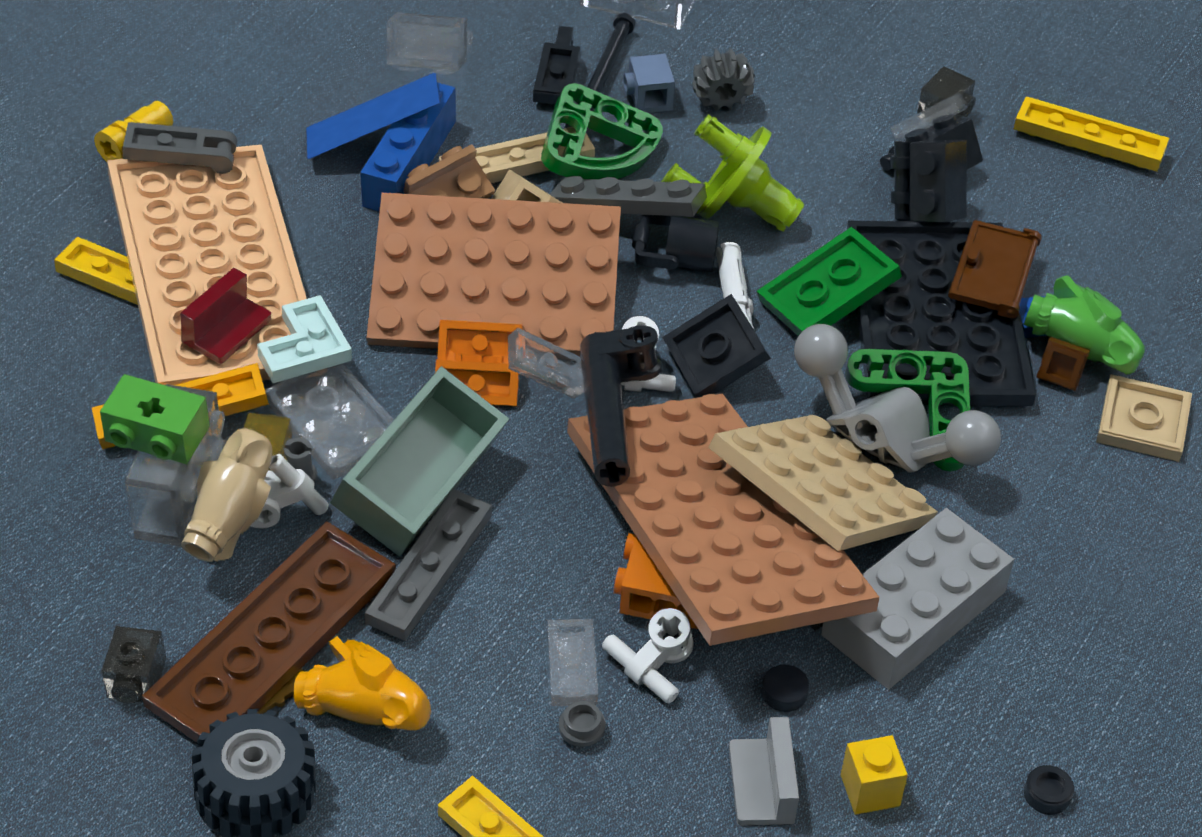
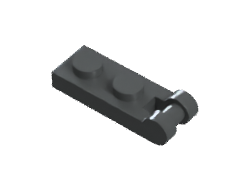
(180, 146)

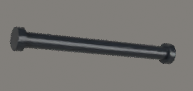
(623, 25)

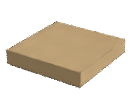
(1144, 418)

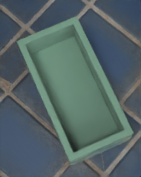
(419, 461)

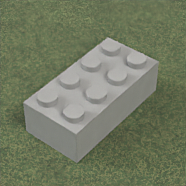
(926, 596)

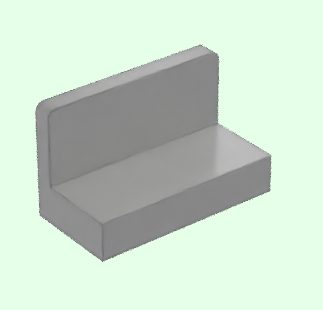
(765, 777)

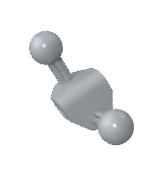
(895, 421)

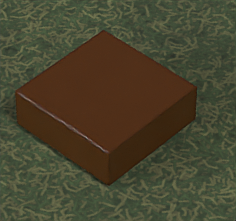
(1063, 363)

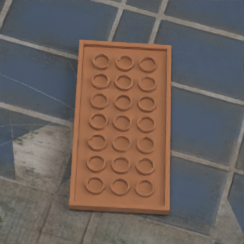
(716, 536)

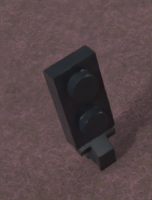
(556, 67)

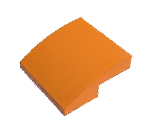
(479, 358)

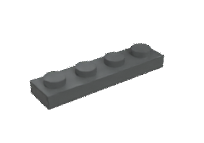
(634, 197)
(428, 565)

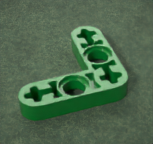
(937, 387)

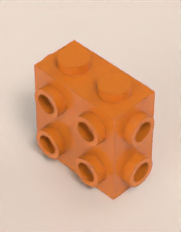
(642, 584)

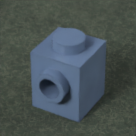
(650, 83)

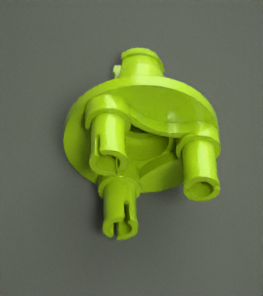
(741, 176)

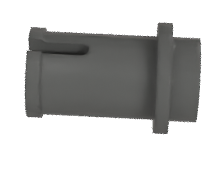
(298, 454)

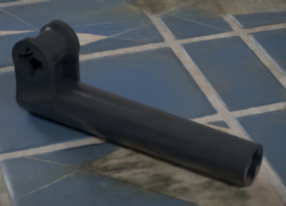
(605, 364)

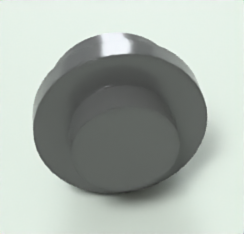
(582, 724)

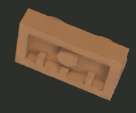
(453, 176)

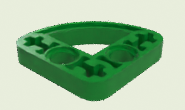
(581, 118)

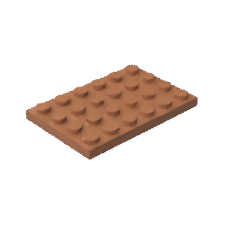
(494, 265)

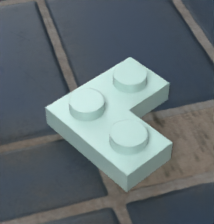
(313, 342)

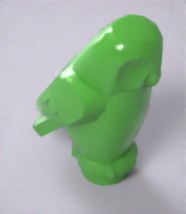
(1088, 321)

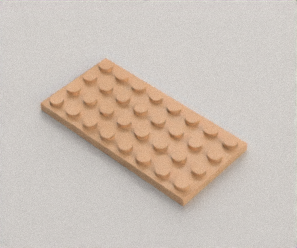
(186, 233)

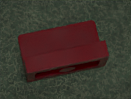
(222, 318)

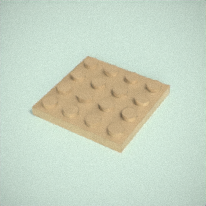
(823, 481)

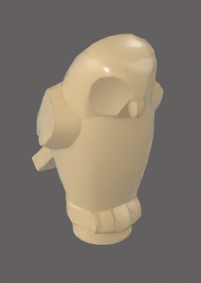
(229, 496)

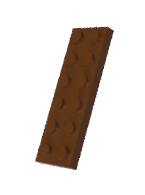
(271, 632)

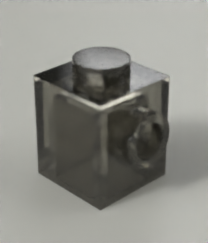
(944, 85)
(133, 663)

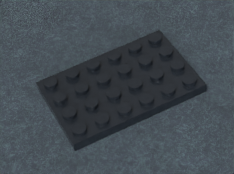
(921, 316)

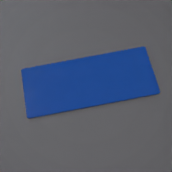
(372, 115)

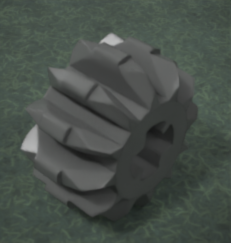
(723, 79)

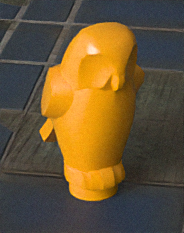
(362, 689)

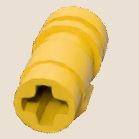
(111, 139)

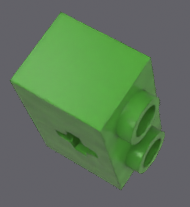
(155, 419)

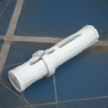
(733, 276)

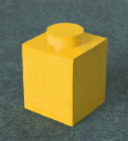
(873, 774)

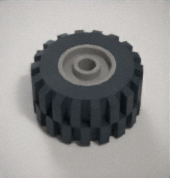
(254, 774)

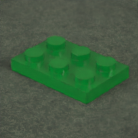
(829, 282)

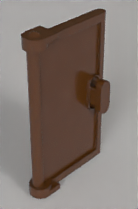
(997, 267)

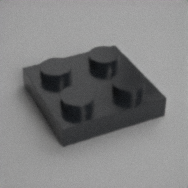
(716, 347)

